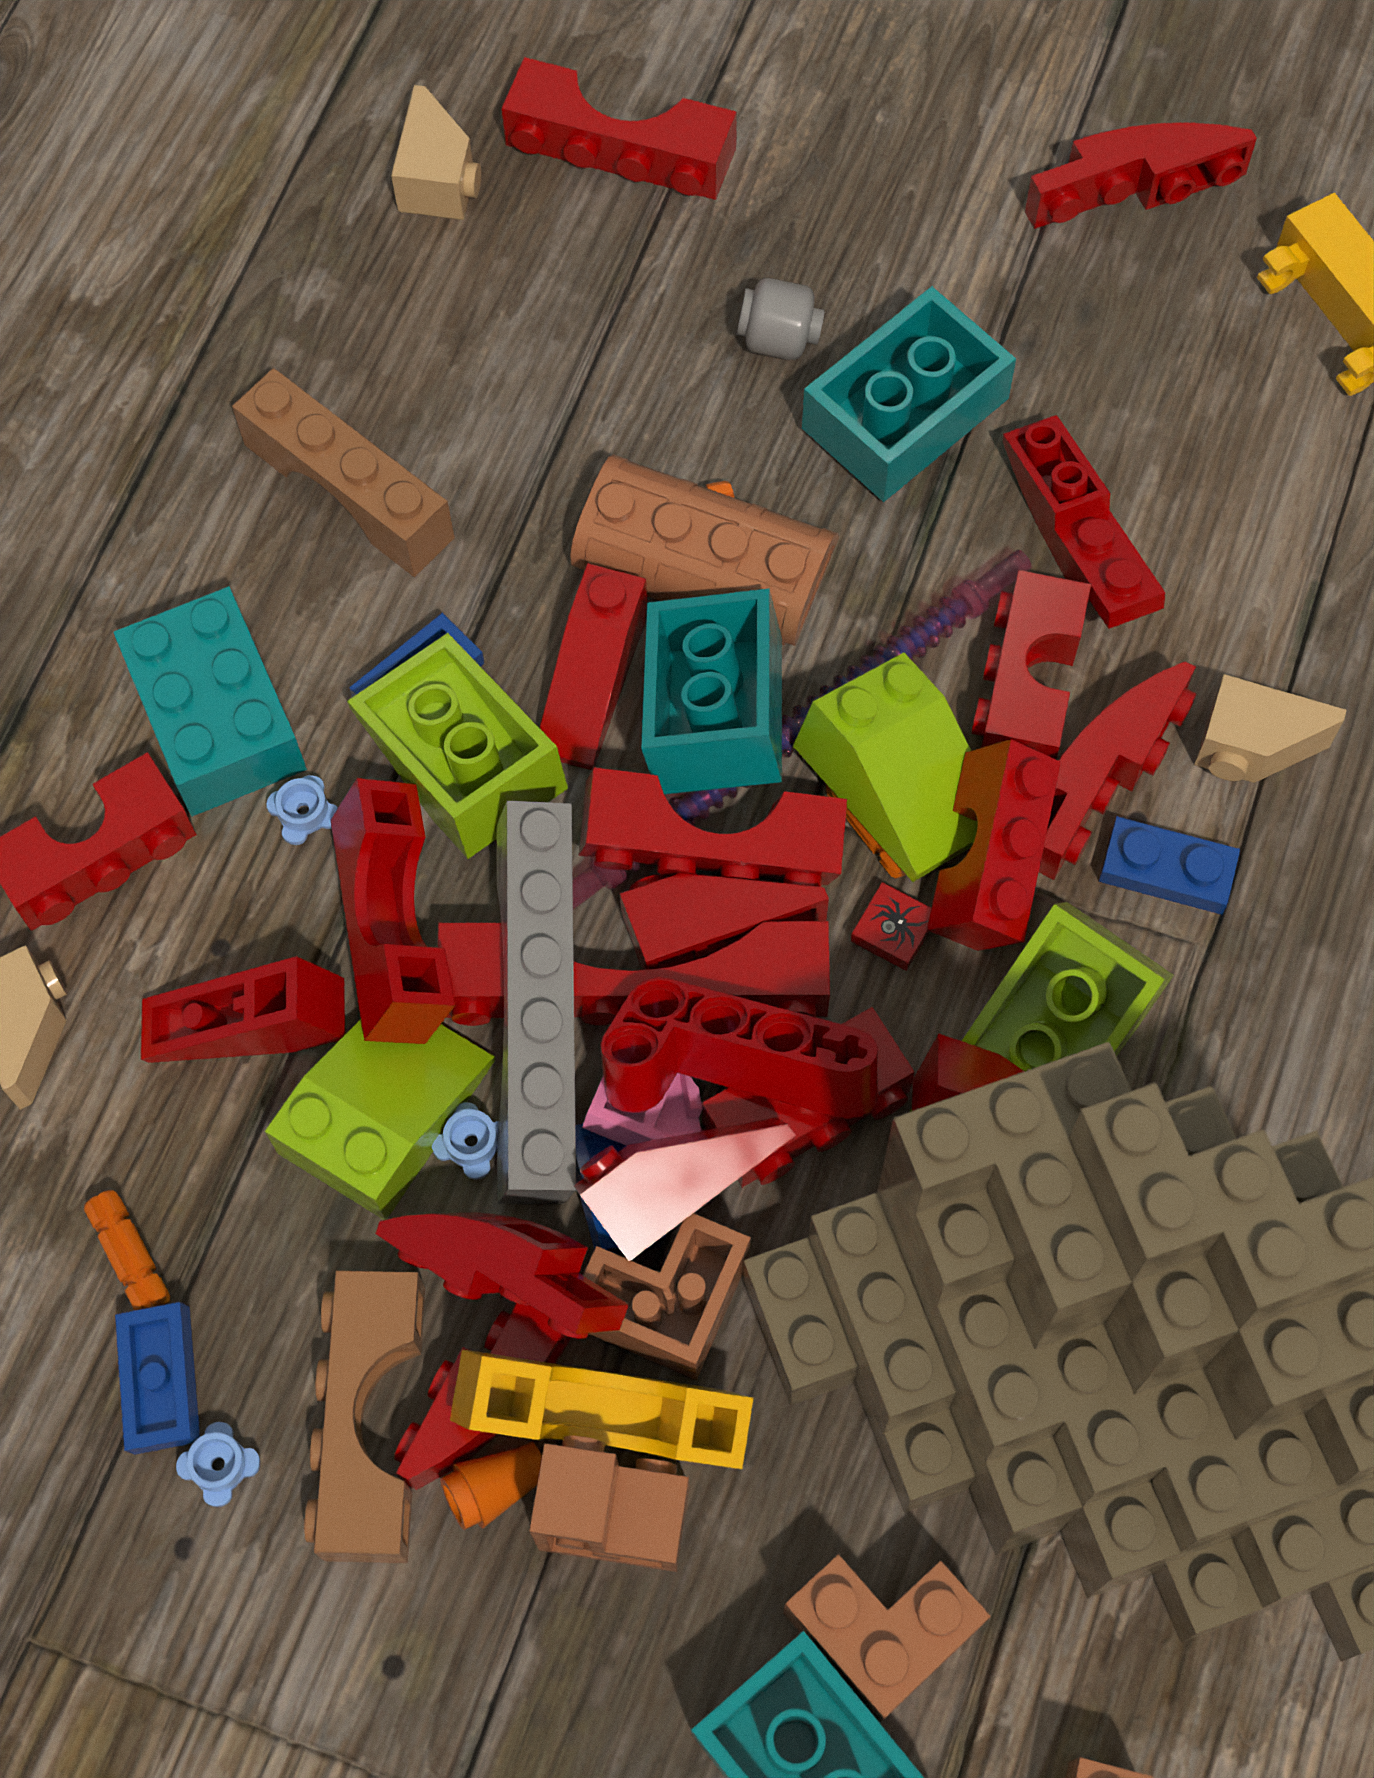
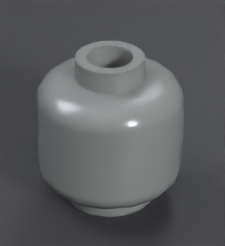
(779, 319)

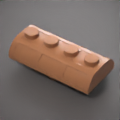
(699, 542)

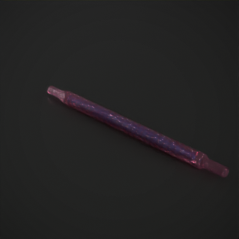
(967, 601)

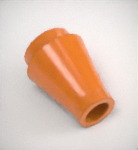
(490, 1484)

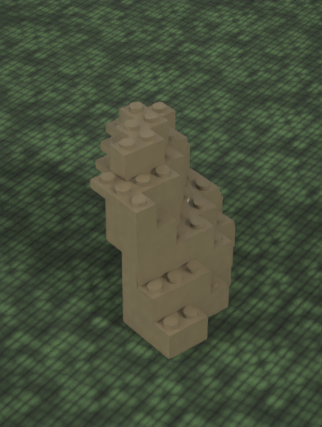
(1109, 1338)

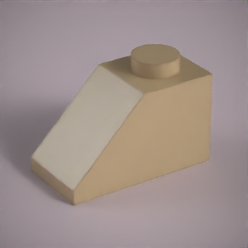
(433, 161)
(1263, 730)
(28, 1023)

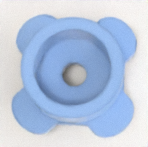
(297, 793)
(451, 1143)
(198, 1461)

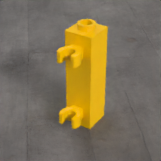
(1335, 265)

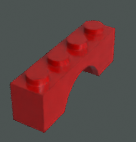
(678, 150)
(633, 822)
(398, 979)

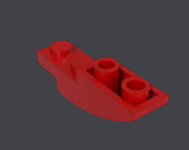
(1152, 160)
(1077, 524)
(1110, 755)
(511, 1258)
(438, 1443)

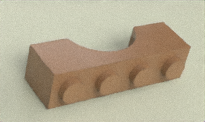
(385, 499)
(372, 1328)

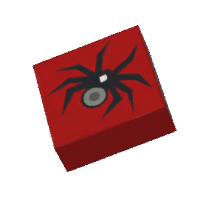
(893, 926)

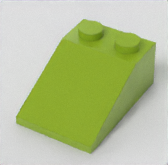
(459, 742)
(896, 760)
(1068, 993)
(374, 1111)

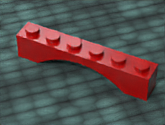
(772, 964)

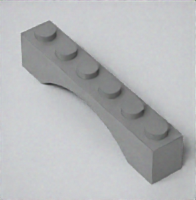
(538, 1044)

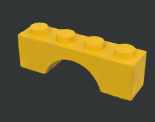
(619, 1409)

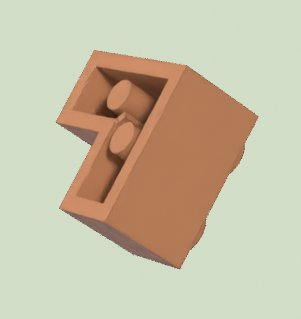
(681, 1308)
(606, 1510)
(884, 1650)

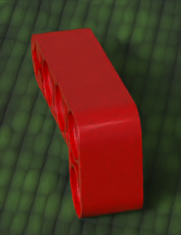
(736, 1044)

